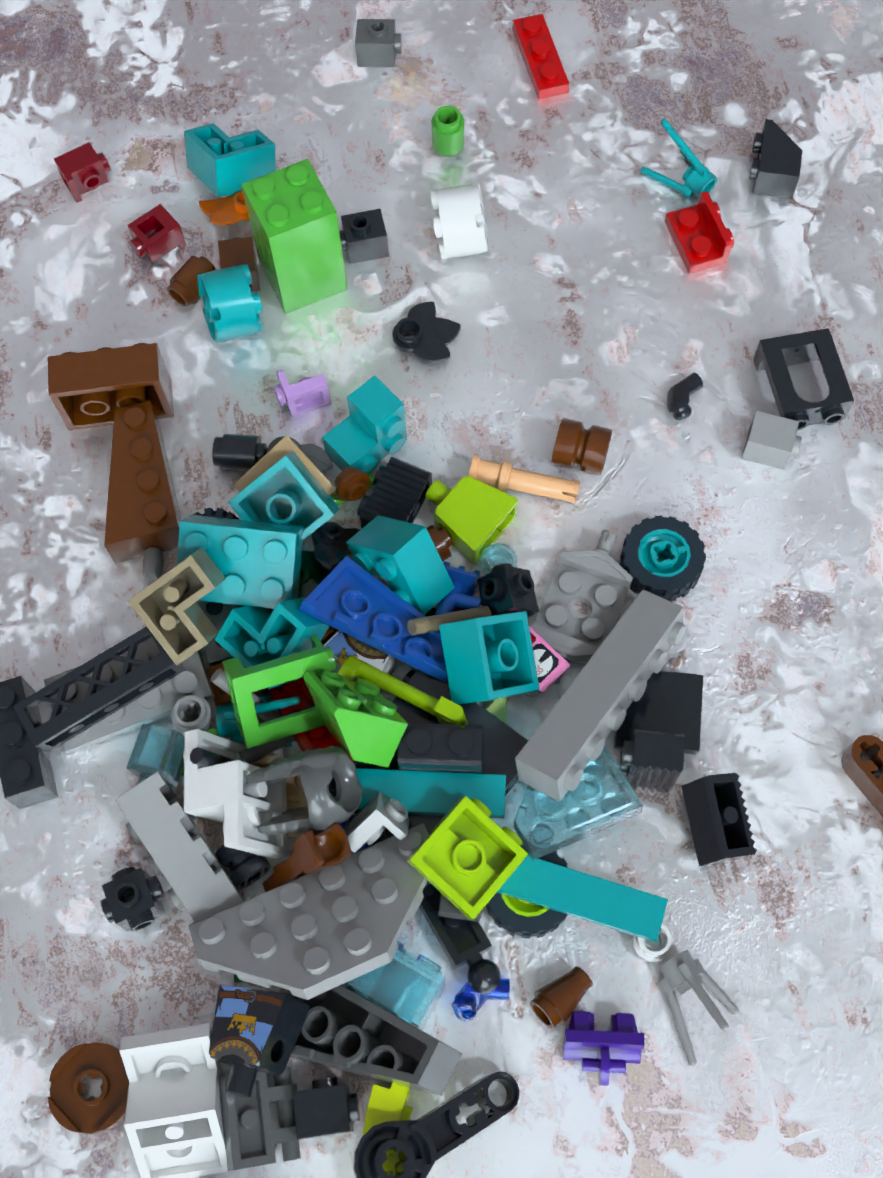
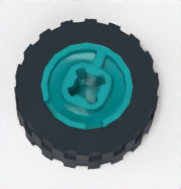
(663, 557)

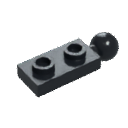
(462, 943)

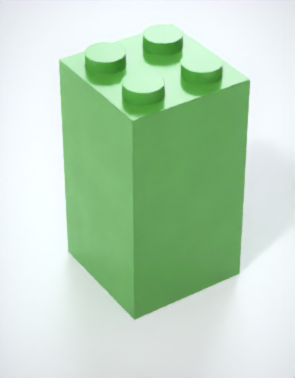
(296, 235)

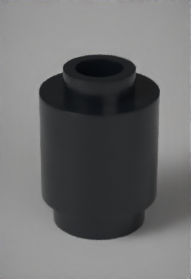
(237, 451)

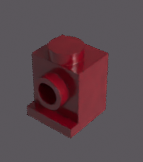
(82, 170)
(155, 234)

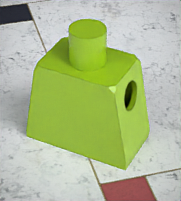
(472, 514)

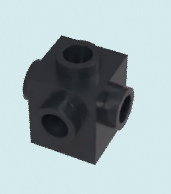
(508, 590)
(142, 908)

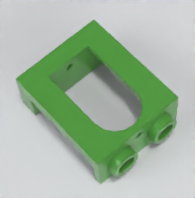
(244, 681)

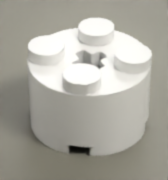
(460, 221)

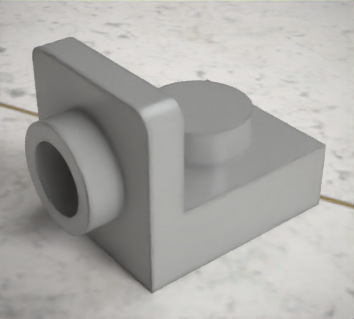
(374, 818)

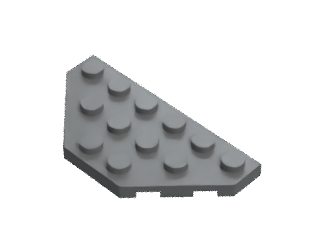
(321, 924)

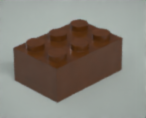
(95, 383)

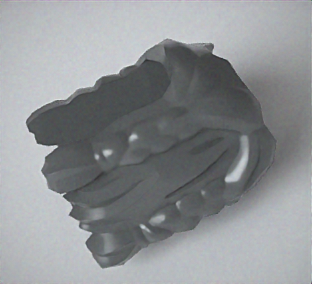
(315, 773)

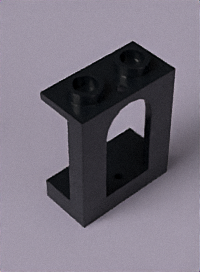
(779, 352)

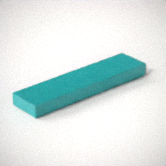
(433, 791)
(587, 898)

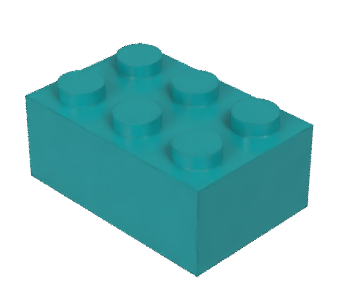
(254, 557)

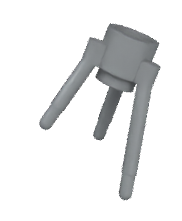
(687, 975)

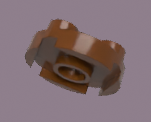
(68, 1086)

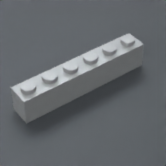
(600, 696)

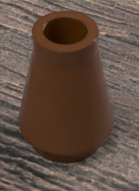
(559, 998)

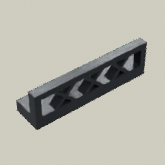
(96, 704)

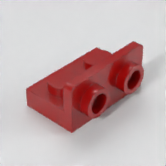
(700, 234)

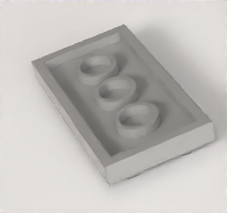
(147, 708)

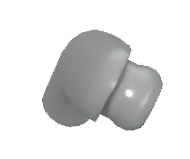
(152, 564)

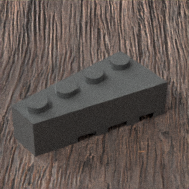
(372, 1042)

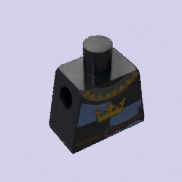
(254, 1033)

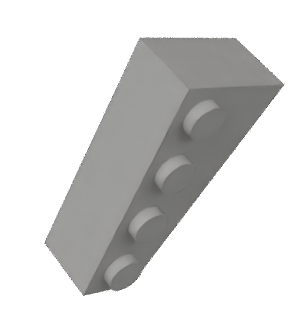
(177, 849)

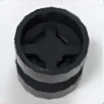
(244, 866)

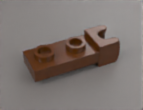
(310, 855)

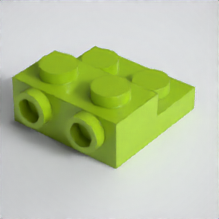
(468, 856)

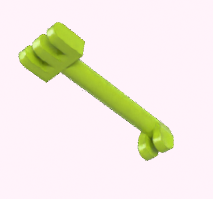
(444, 709)

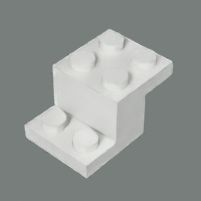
(223, 796)
(174, 1103)

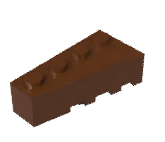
(141, 487)

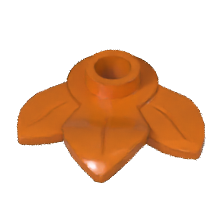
(226, 209)

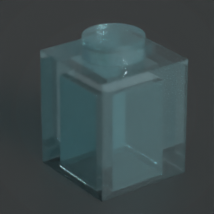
(158, 751)

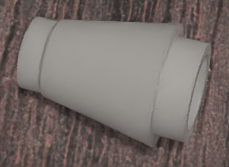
(191, 713)

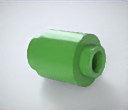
(447, 131)

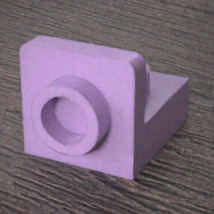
(304, 395)

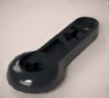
(433, 1134)

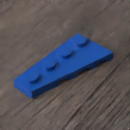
(375, 615)

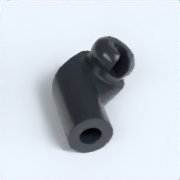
(679, 396)

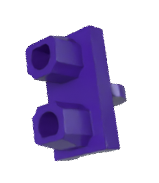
(603, 1050)

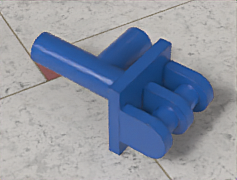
(462, 595)

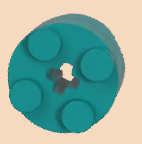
(229, 304)

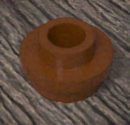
(351, 484)

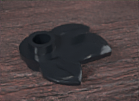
(430, 333)
(331, 544)

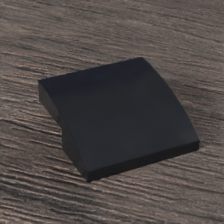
(668, 705)

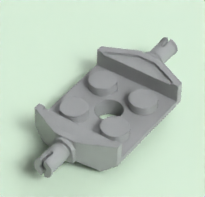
(589, 579)

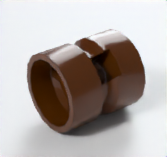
(581, 446)

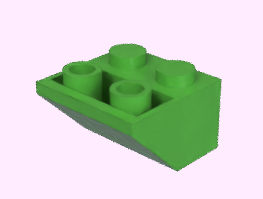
(357, 716)

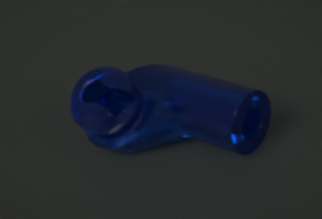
(469, 1002)

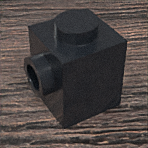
(364, 236)
(325, 1109)

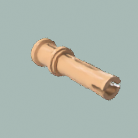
(505, 477)

